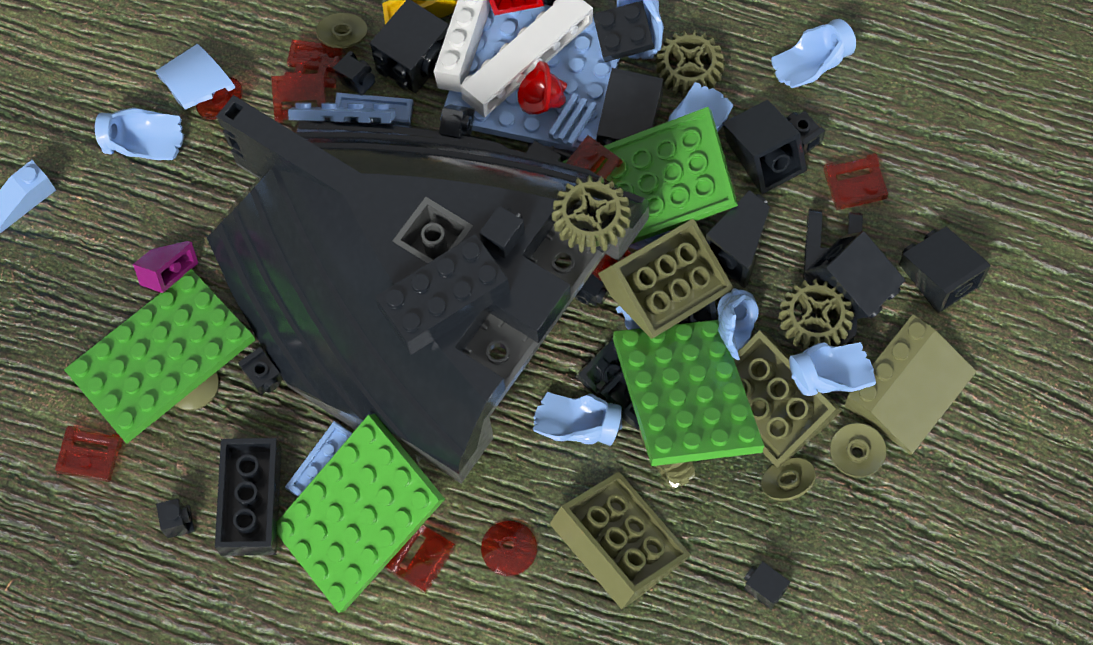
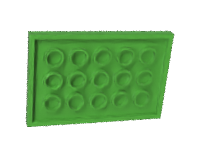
(676, 170)
(159, 355)
(687, 394)
(358, 513)

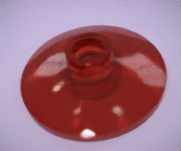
(210, 108)
(511, 561)

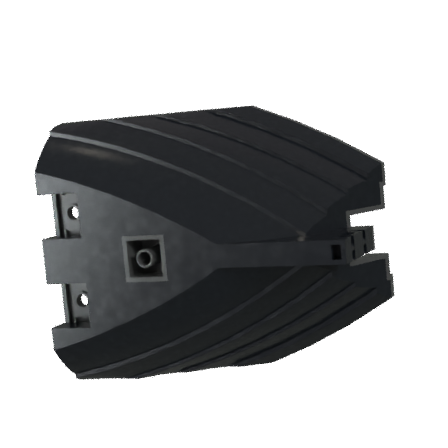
(357, 211)

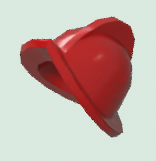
(541, 90)

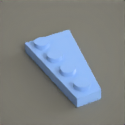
(305, 112)

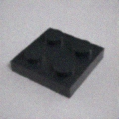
(623, 31)

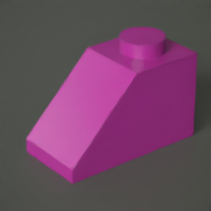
(165, 265)

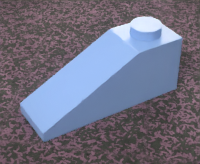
(22, 193)

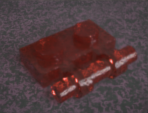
(314, 57)

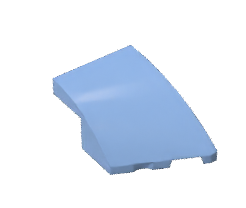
(193, 77)

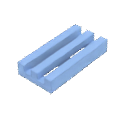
(582, 103)

